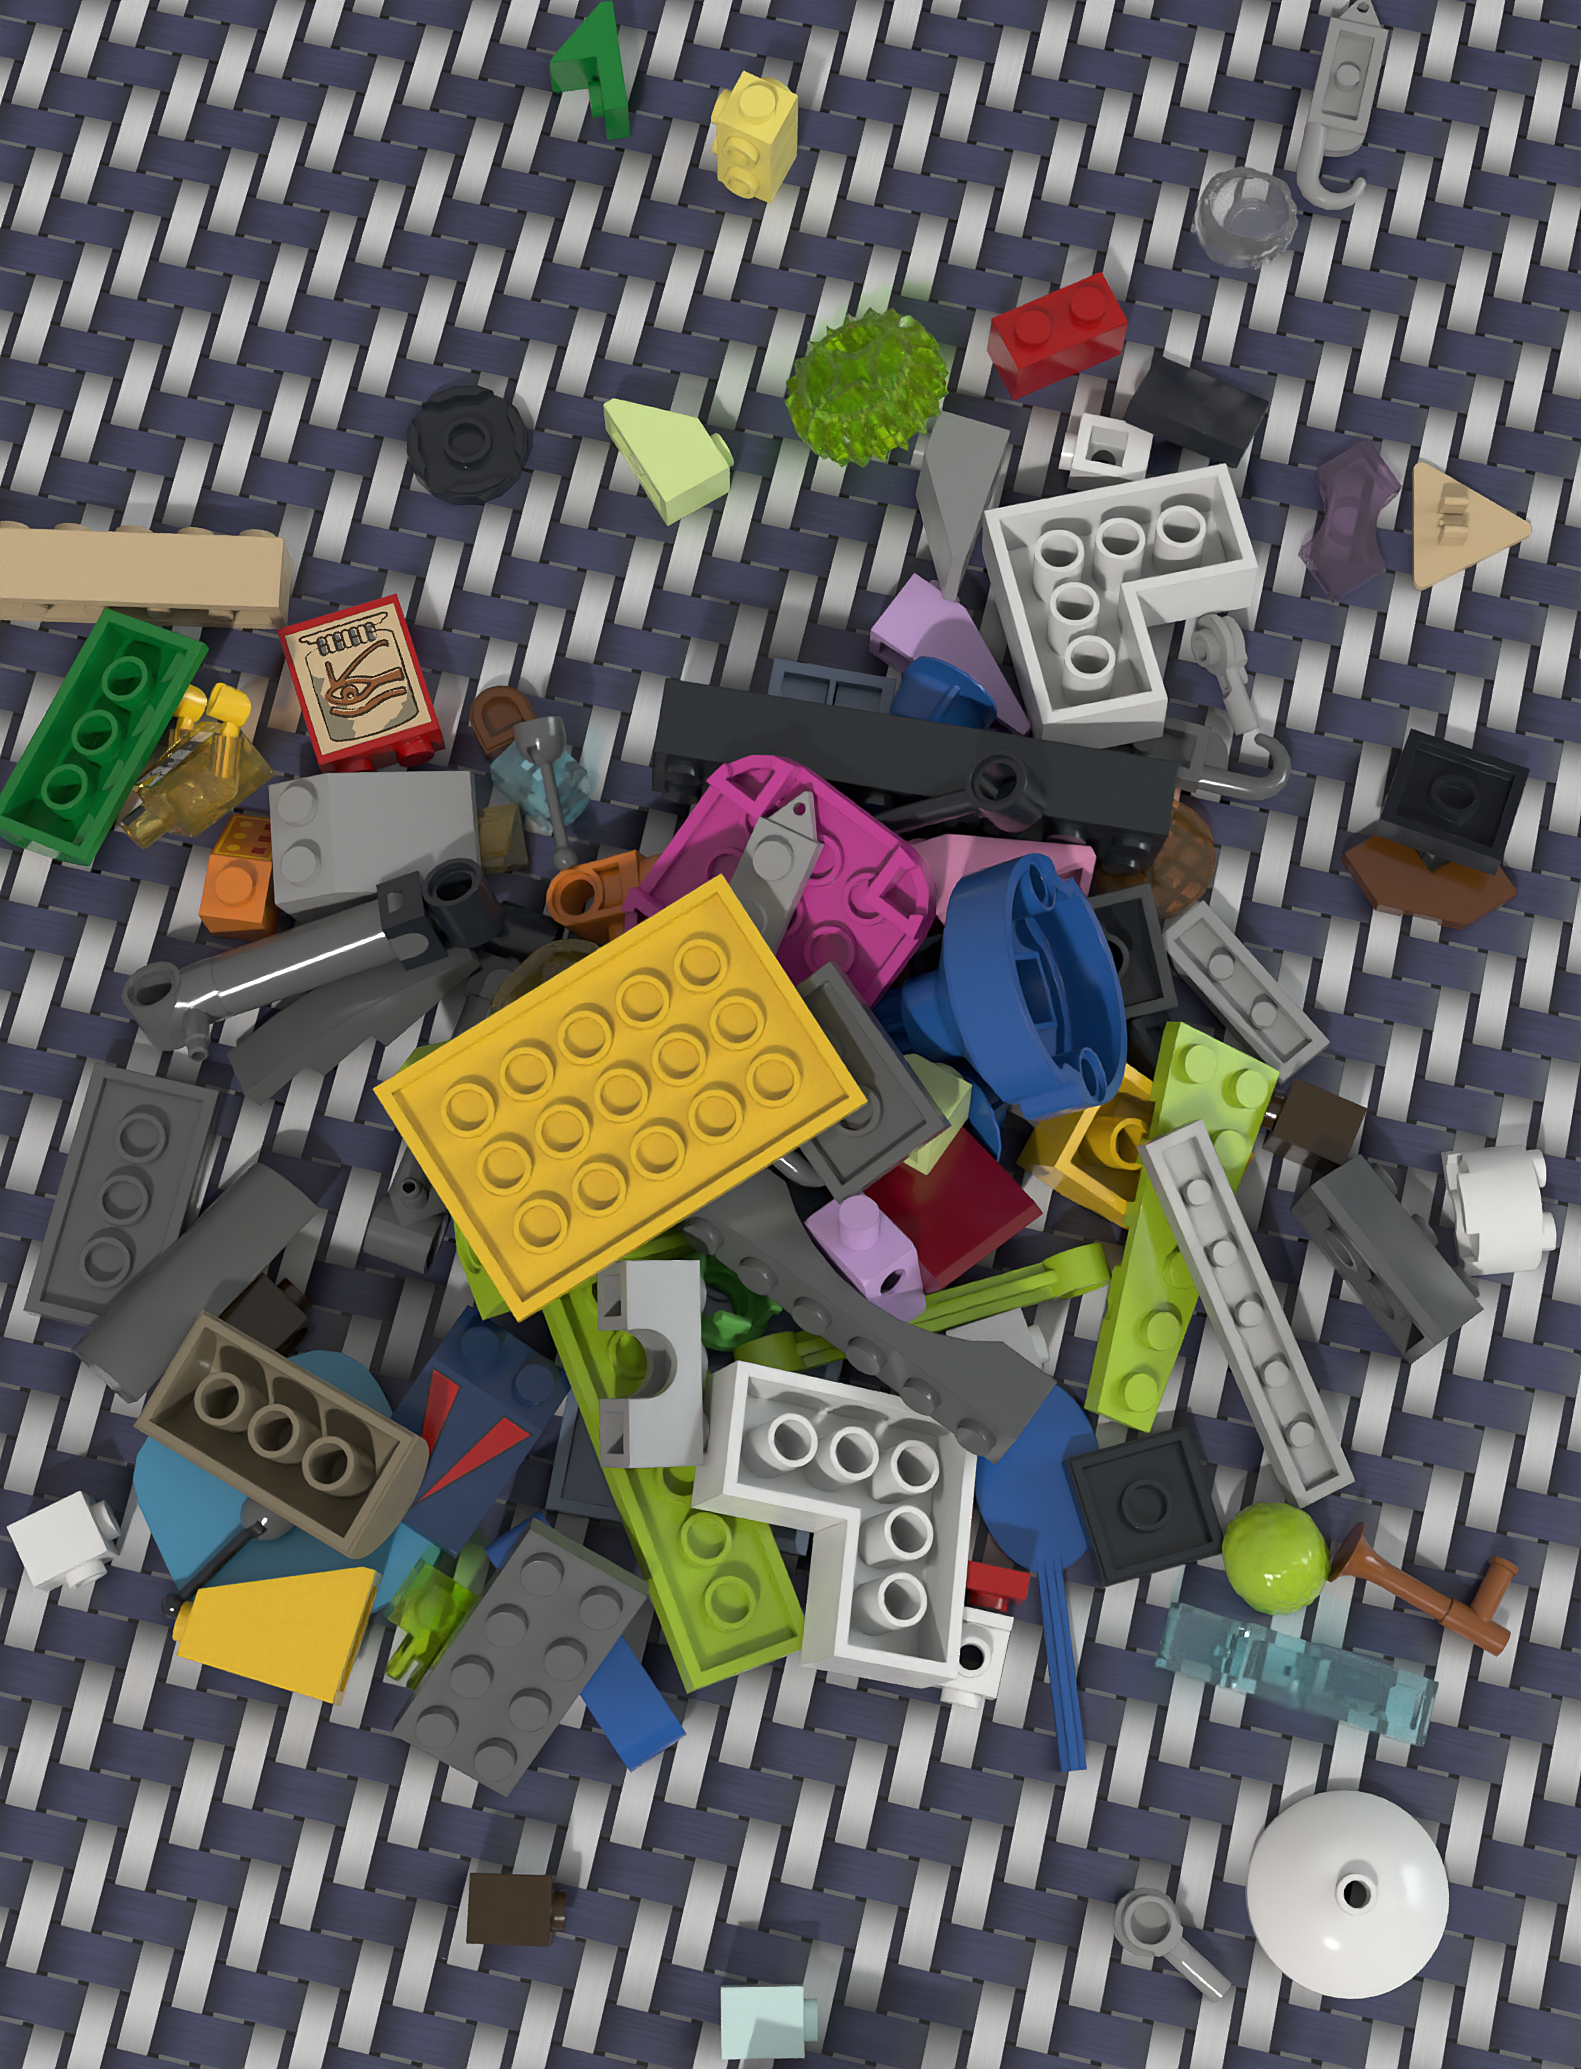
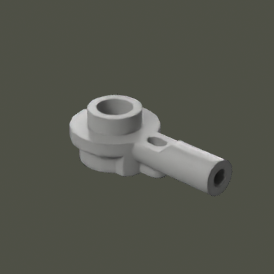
(1221, 649)
(1150, 1926)

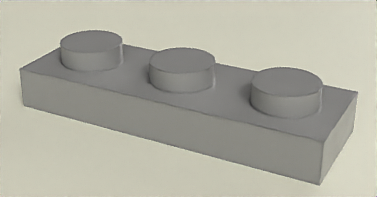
(1241, 992)

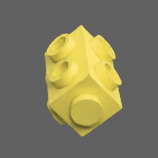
(755, 136)

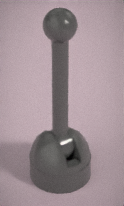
(542, 743)

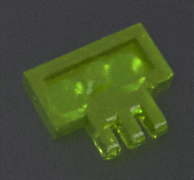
(430, 1610)

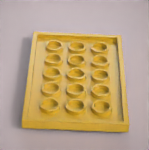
(620, 1097)

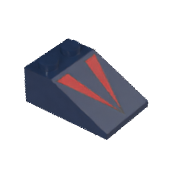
(480, 1414)

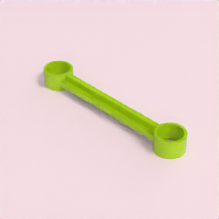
(1054, 1279)

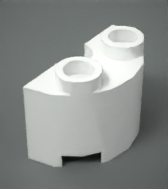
(1498, 1208)

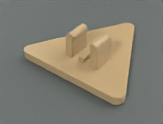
(1455, 527)

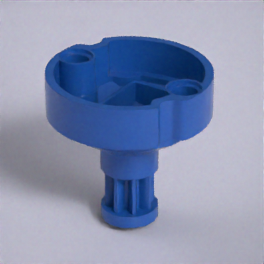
(1019, 992)

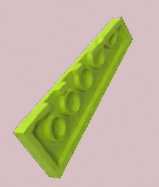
(1152, 1287)

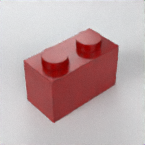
(1057, 336)

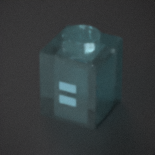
(524, 784)

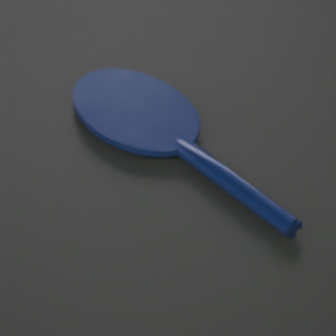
(1038, 1528)

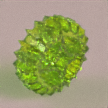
(867, 387)

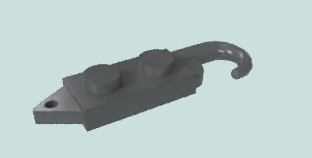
(1205, 761)

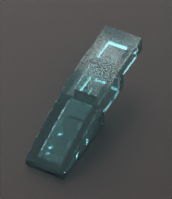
(1297, 1674)

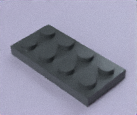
(121, 1191)
(520, 1657)

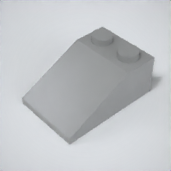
(356, 830)

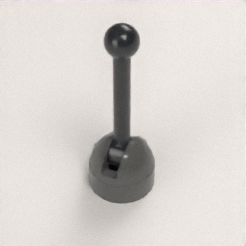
(257, 1523)

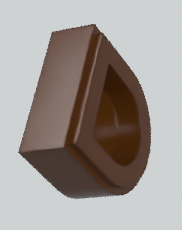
(495, 714)

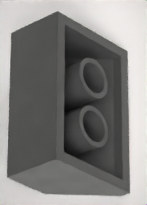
(1387, 1257)

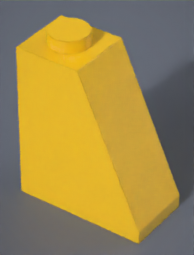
(283, 1630)

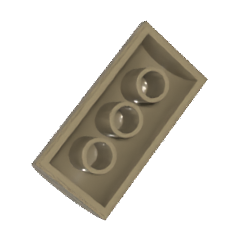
(286, 1438)

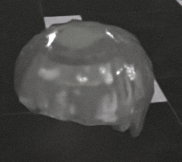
(1245, 218)

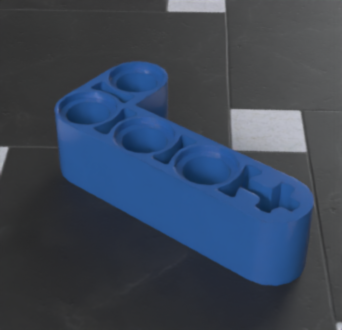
(619, 1691)

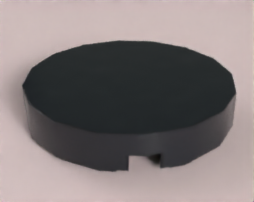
(467, 445)

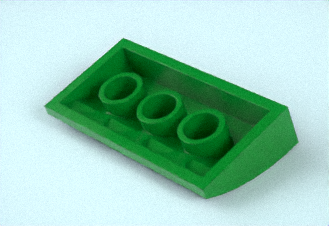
(97, 737)

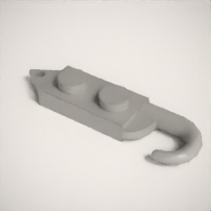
(1341, 101)
(777, 868)

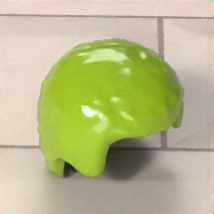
(1275, 1557)

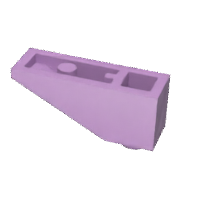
(929, 626)

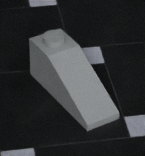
(954, 488)

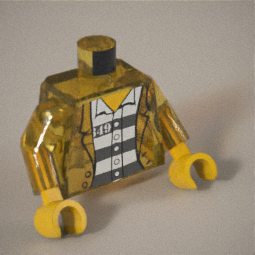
(202, 772)

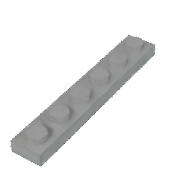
(1245, 1313)

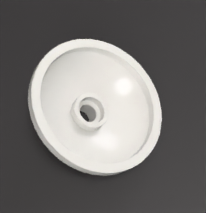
(1300, 1904)

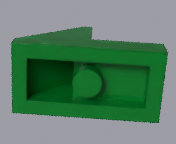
(594, 63)

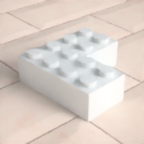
(1087, 579)
(884, 1506)

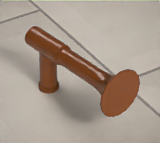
(1473, 1623)

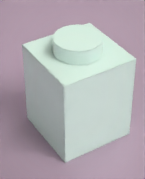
(766, 2021)

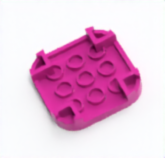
(865, 896)

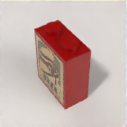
(362, 689)

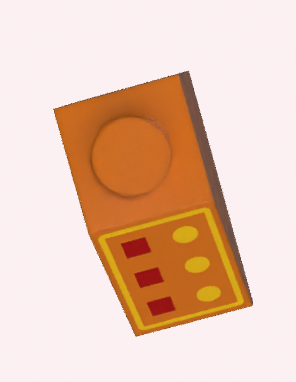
(240, 882)

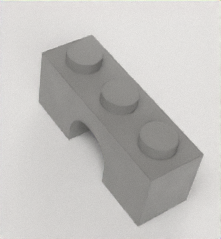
(665, 1416)

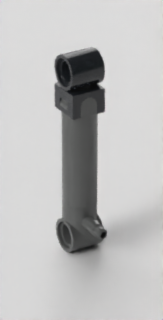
(402, 925)
(411, 1215)

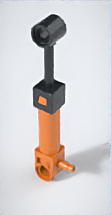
(613, 876)

